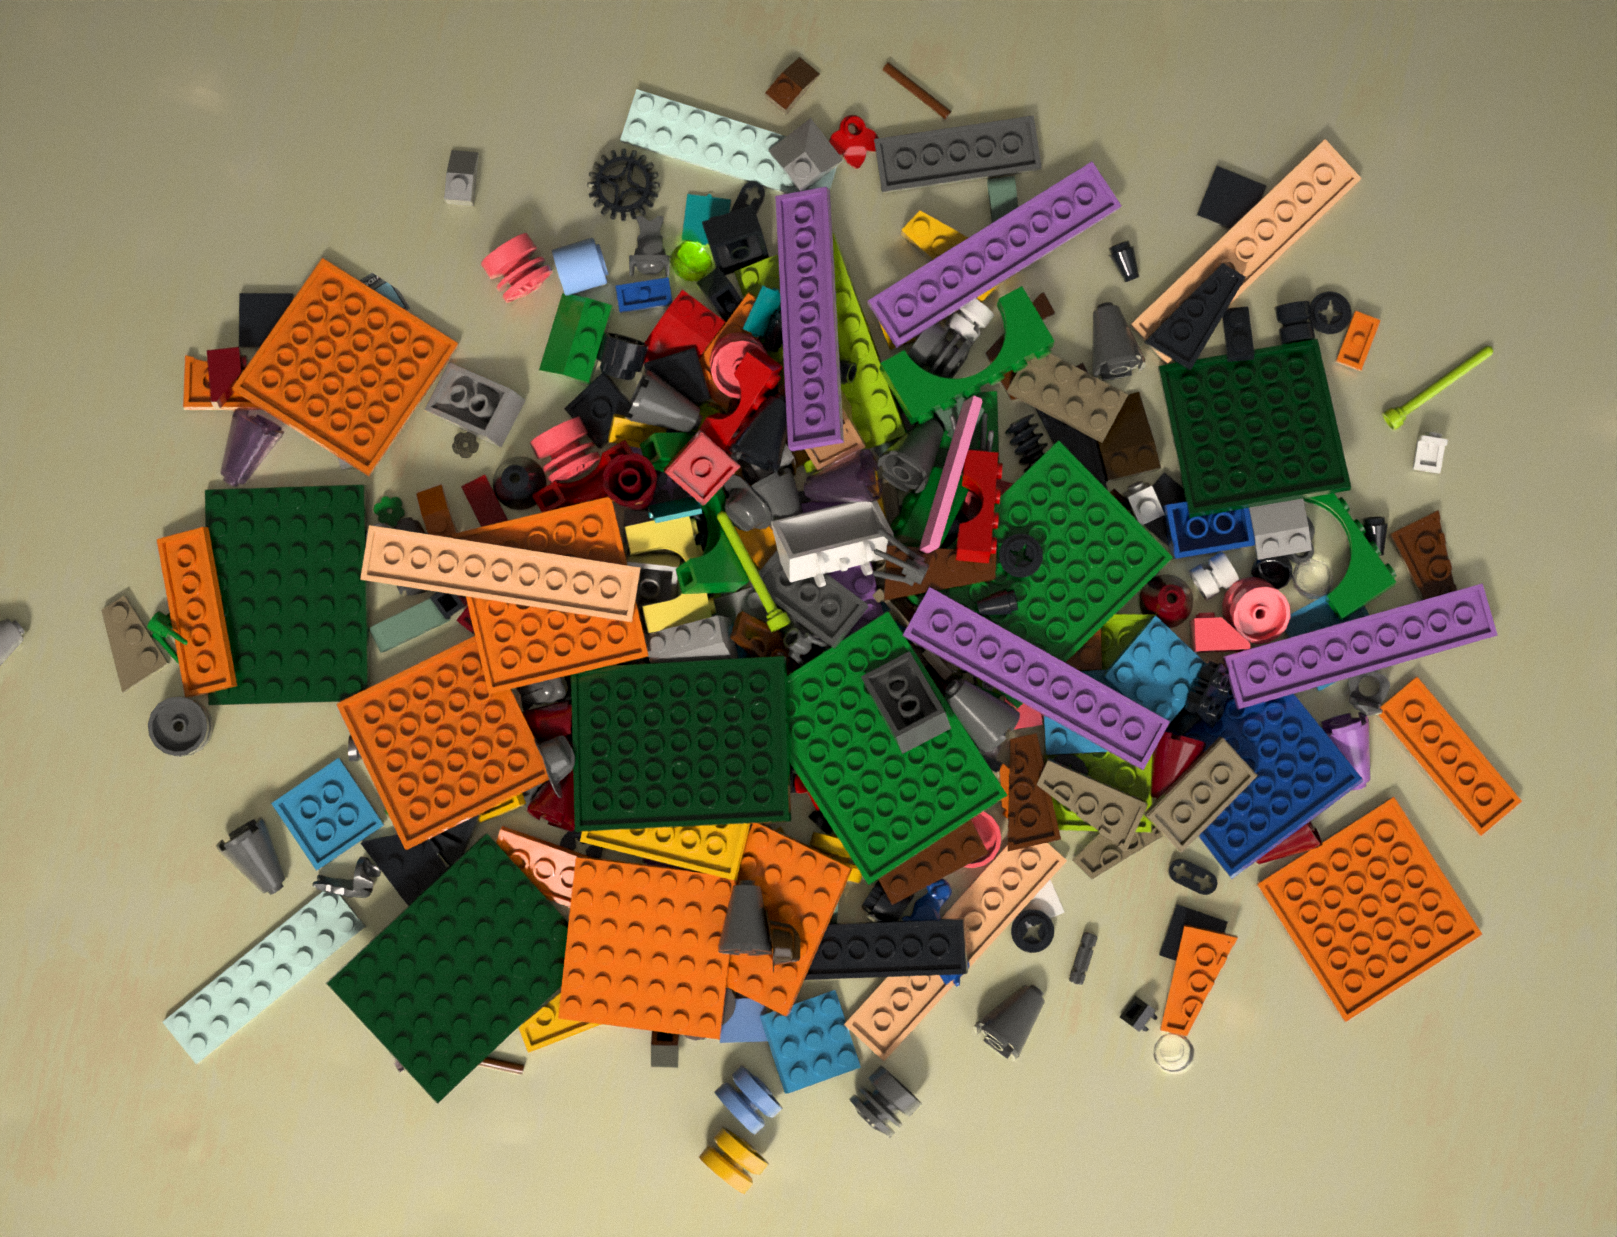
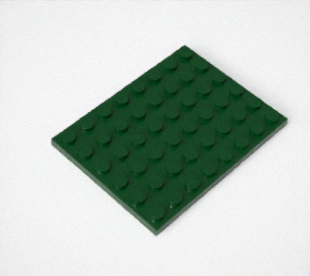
(292, 591)
(681, 744)
(457, 968)

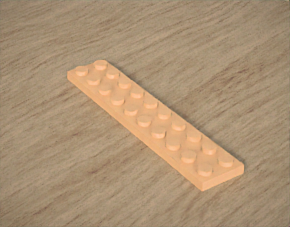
(1262, 232)
(500, 573)
(987, 909)

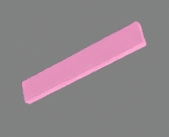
(951, 474)

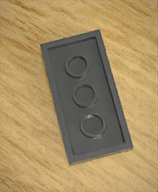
(823, 610)

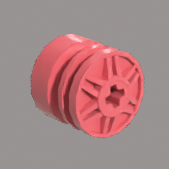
(514, 264)
(565, 450)

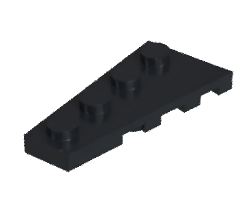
(1079, 444)

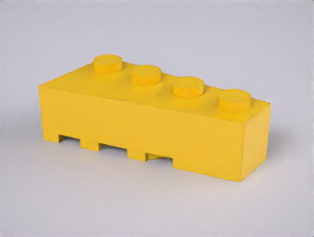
(935, 238)

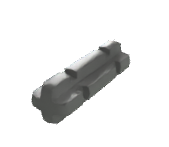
(1083, 958)

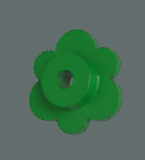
(381, 510)

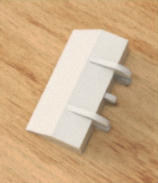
(831, 540)

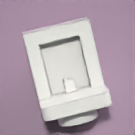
(1429, 452)
(1143, 502)

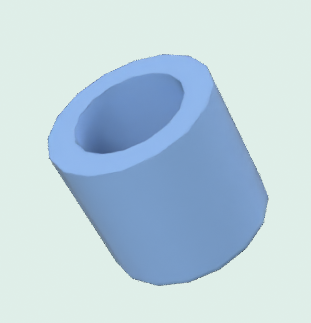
(580, 266)

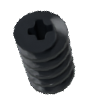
(1027, 441)

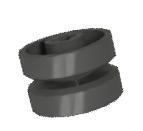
(196, 730)

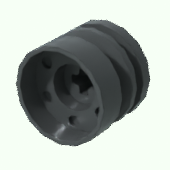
(938, 352)
(885, 1101)

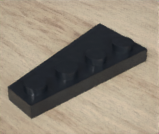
(1194, 321)

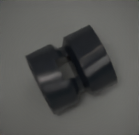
(1294, 322)

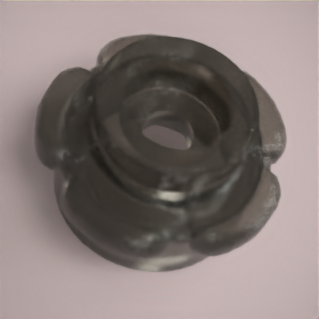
(465, 452)

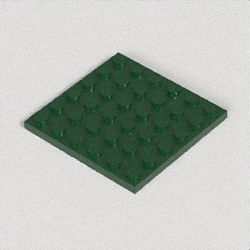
(1254, 429)

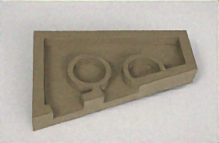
(131, 644)

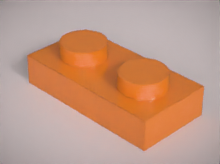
(1357, 341)

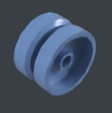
(752, 1096)

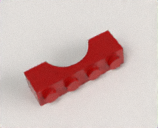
(755, 376)
(584, 490)
(975, 536)

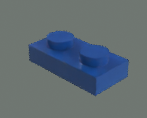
(644, 295)

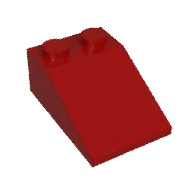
(683, 327)

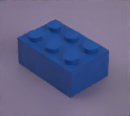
(1206, 533)

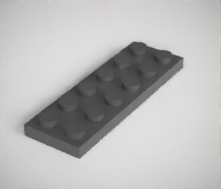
(957, 154)

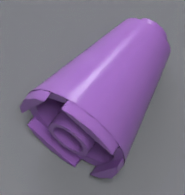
(1352, 739)

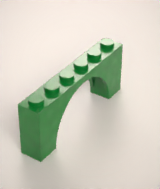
(925, 393)
(719, 566)
(1366, 572)

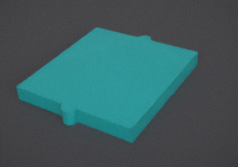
(701, 209)
(765, 305)
(674, 509)

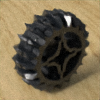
(635, 189)

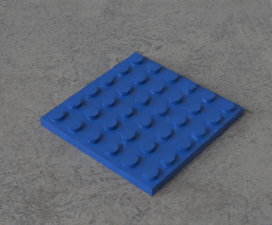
(1295, 782)

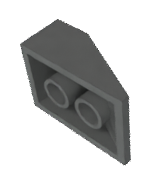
(906, 702)

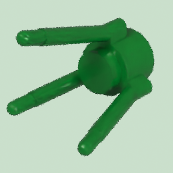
(162, 627)

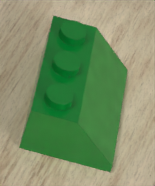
(576, 338)
(913, 517)

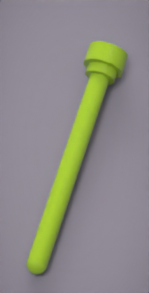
(1395, 416)
(775, 616)

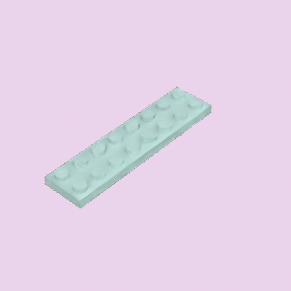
(708, 141)
(263, 974)

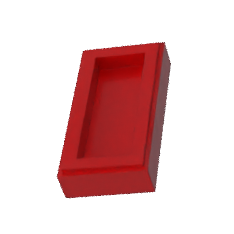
(484, 501)

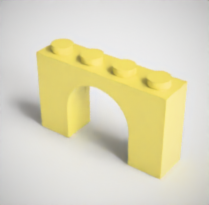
(678, 537)

